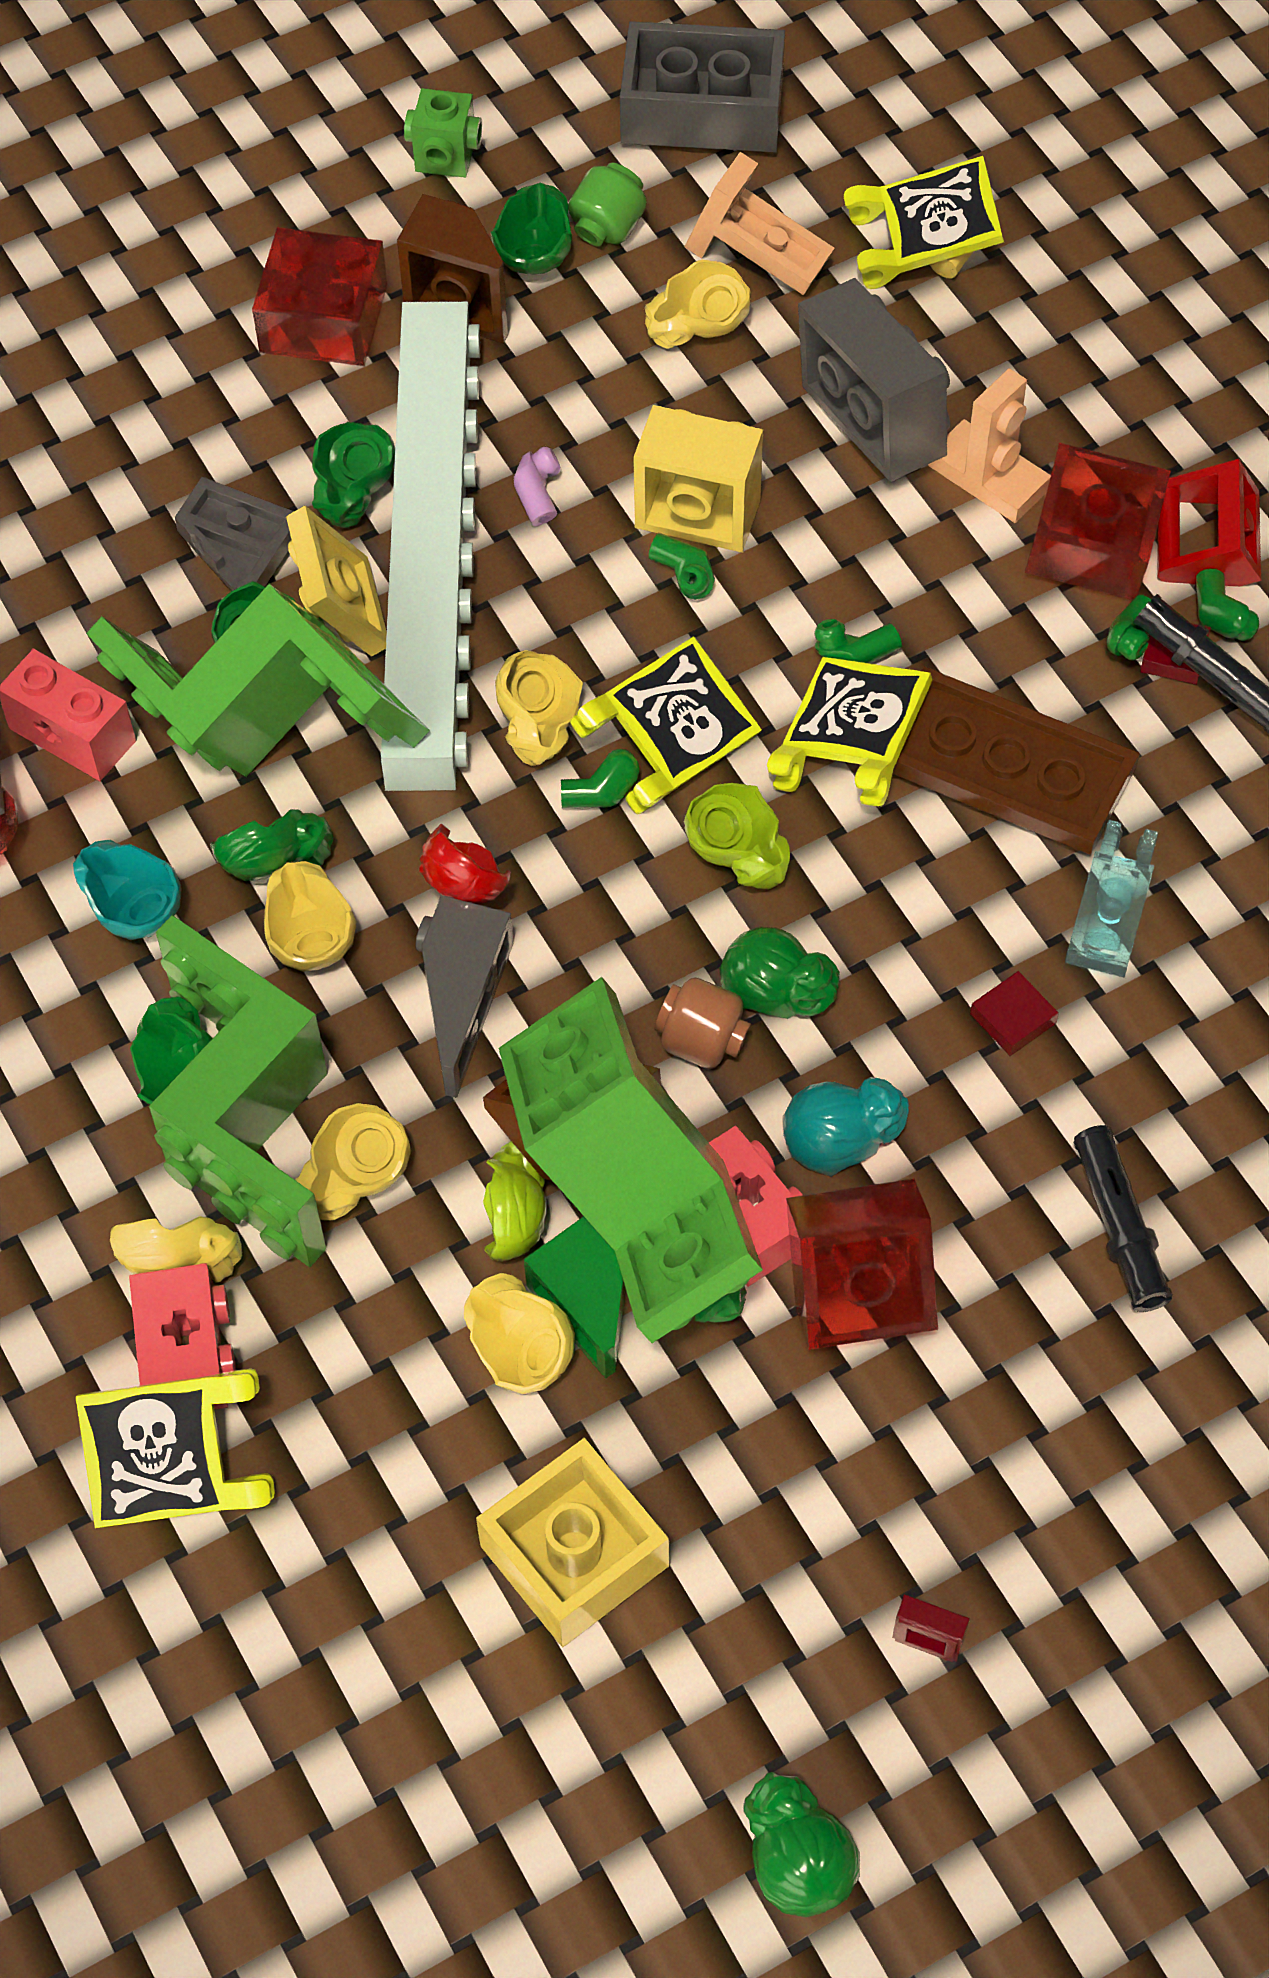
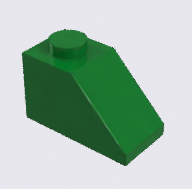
(586, 1282)

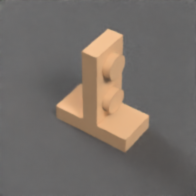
(758, 230)
(986, 452)

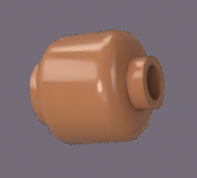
(702, 1023)

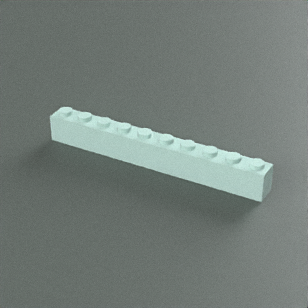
(428, 542)

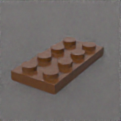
(1015, 763)

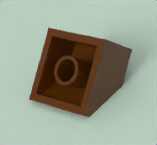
(452, 259)

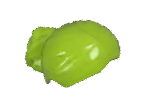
(740, 831)
(513, 1204)

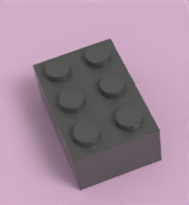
(702, 86)
(874, 378)

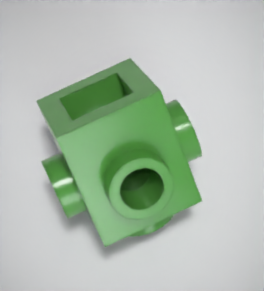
(443, 132)

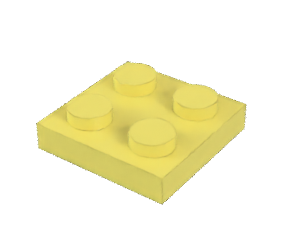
(336, 581)

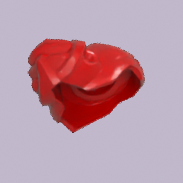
(461, 869)

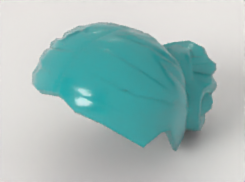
(127, 888)
(841, 1126)

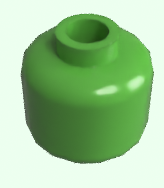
(607, 204)

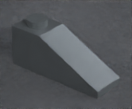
(463, 964)

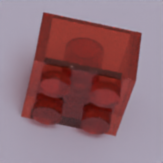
(320, 296)
(1098, 521)
(862, 1263)

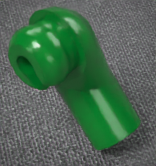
(689, 562)
(1220, 611)
(1124, 635)
(834, 643)
(605, 786)

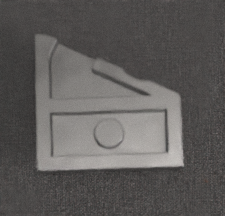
(234, 532)

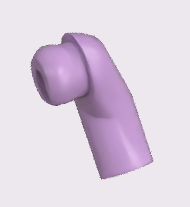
(531, 483)

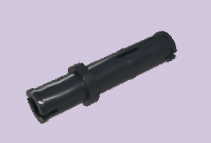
(1206, 658)
(1130, 1240)

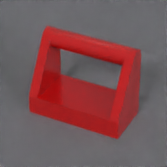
(1238, 525)

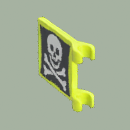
(927, 218)
(676, 715)
(855, 717)
(159, 1451)

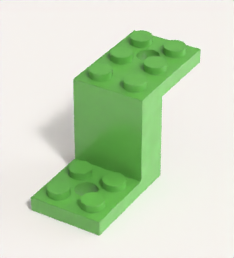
(254, 683)
(239, 1093)
(628, 1160)

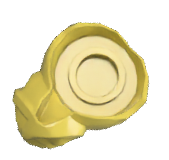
(700, 301)
(539, 700)
(306, 918)
(354, 1157)
(150, 1247)
(518, 1334)

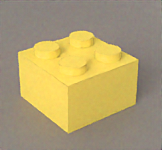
(697, 478)
(573, 1542)

